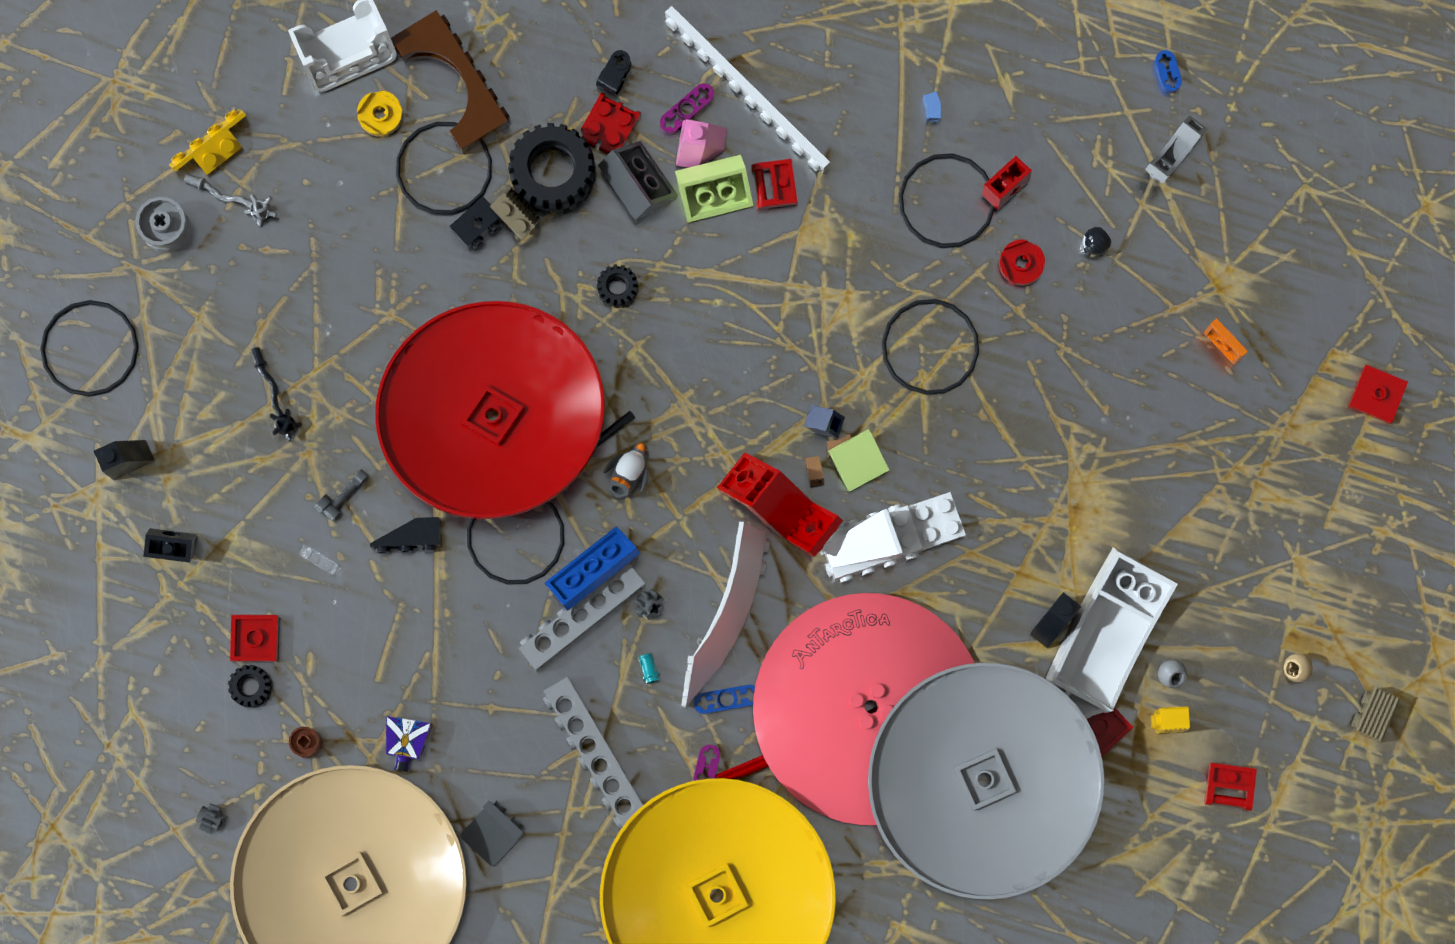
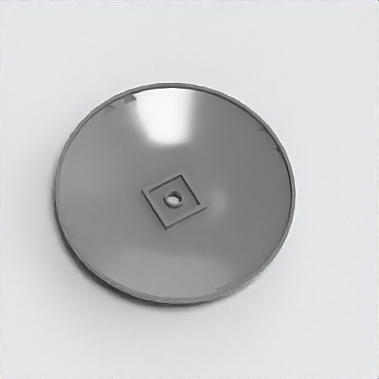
(997, 835)

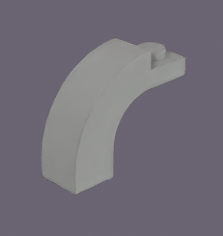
(1176, 150)

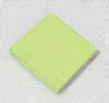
(858, 460)

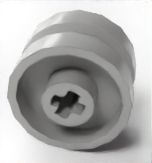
(153, 215)

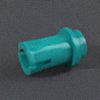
(649, 669)

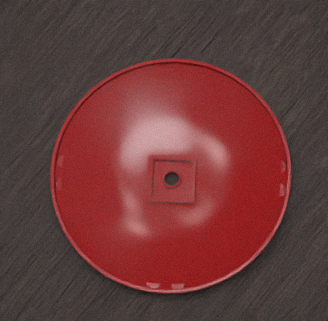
(480, 362)

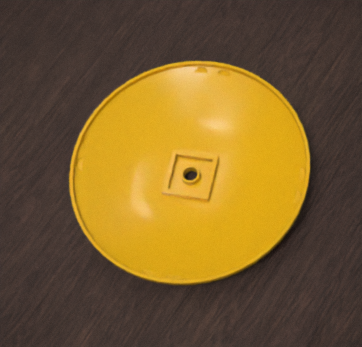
(725, 839)

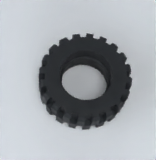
(545, 140)

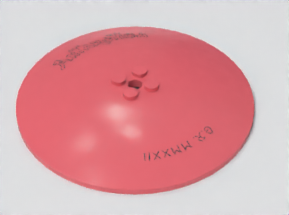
(817, 686)

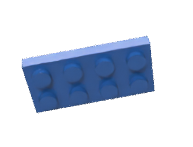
(592, 568)

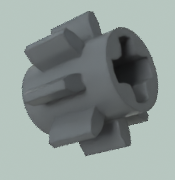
(649, 604)
(210, 818)

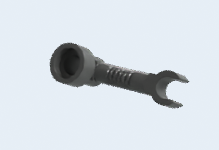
(331, 507)

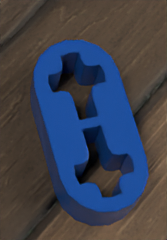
(1173, 70)

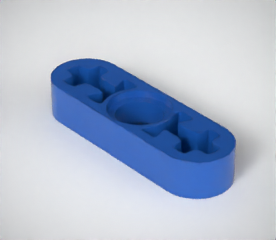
(708, 695)

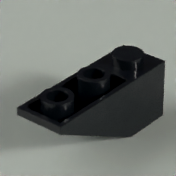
(417, 533)

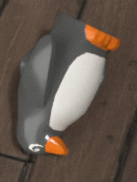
(628, 470)

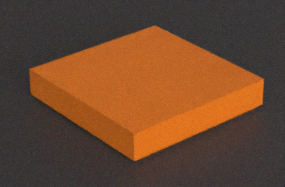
(1225, 341)

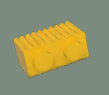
(1170, 720)

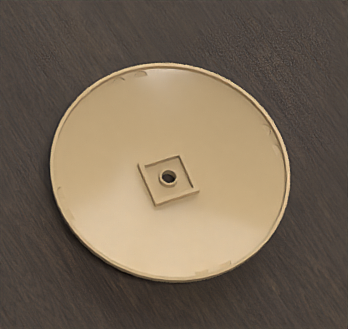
(340, 827)

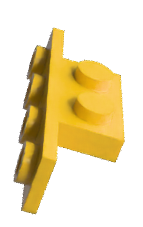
(213, 147)

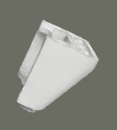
(345, 48)

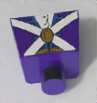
(406, 740)

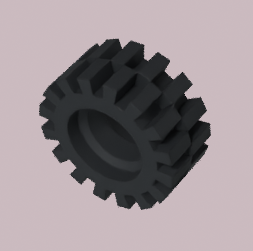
(617, 299)
(236, 682)

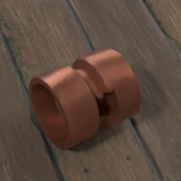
(305, 742)

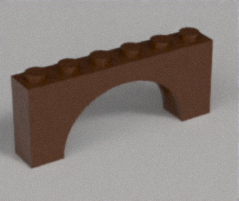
(434, 40)

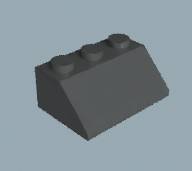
(637, 179)

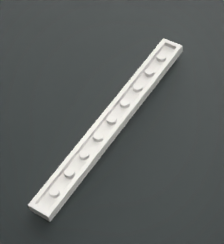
(752, 95)

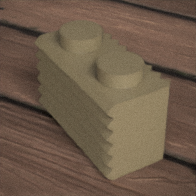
(515, 212)
(1375, 714)

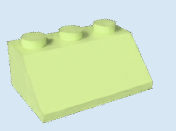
(714, 188)

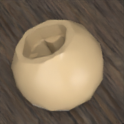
(1298, 667)

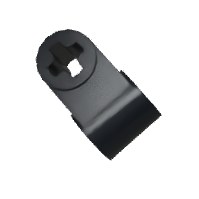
(613, 76)

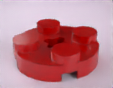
(1029, 252)

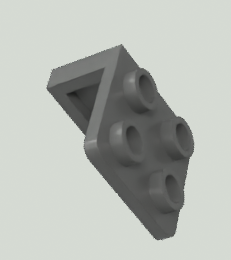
(492, 833)

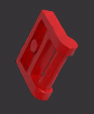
(782, 184)
(1230, 778)

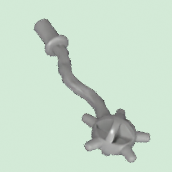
(259, 208)

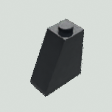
(123, 457)
(1055, 620)

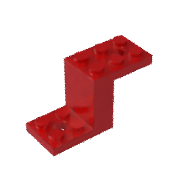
(779, 504)

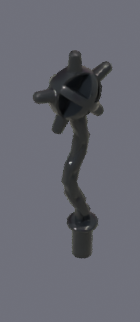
(283, 423)

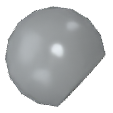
(1172, 673)

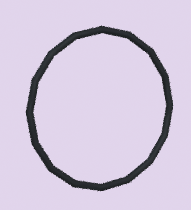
(398, 162)
(901, 201)
(64, 311)
(938, 391)
(483, 569)

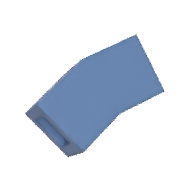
(933, 107)

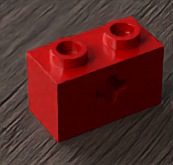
(1006, 182)

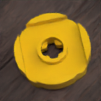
(382, 126)

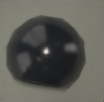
(1096, 241)

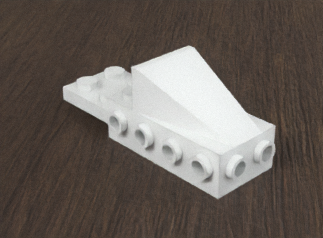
(891, 537)

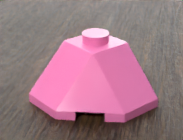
(699, 143)

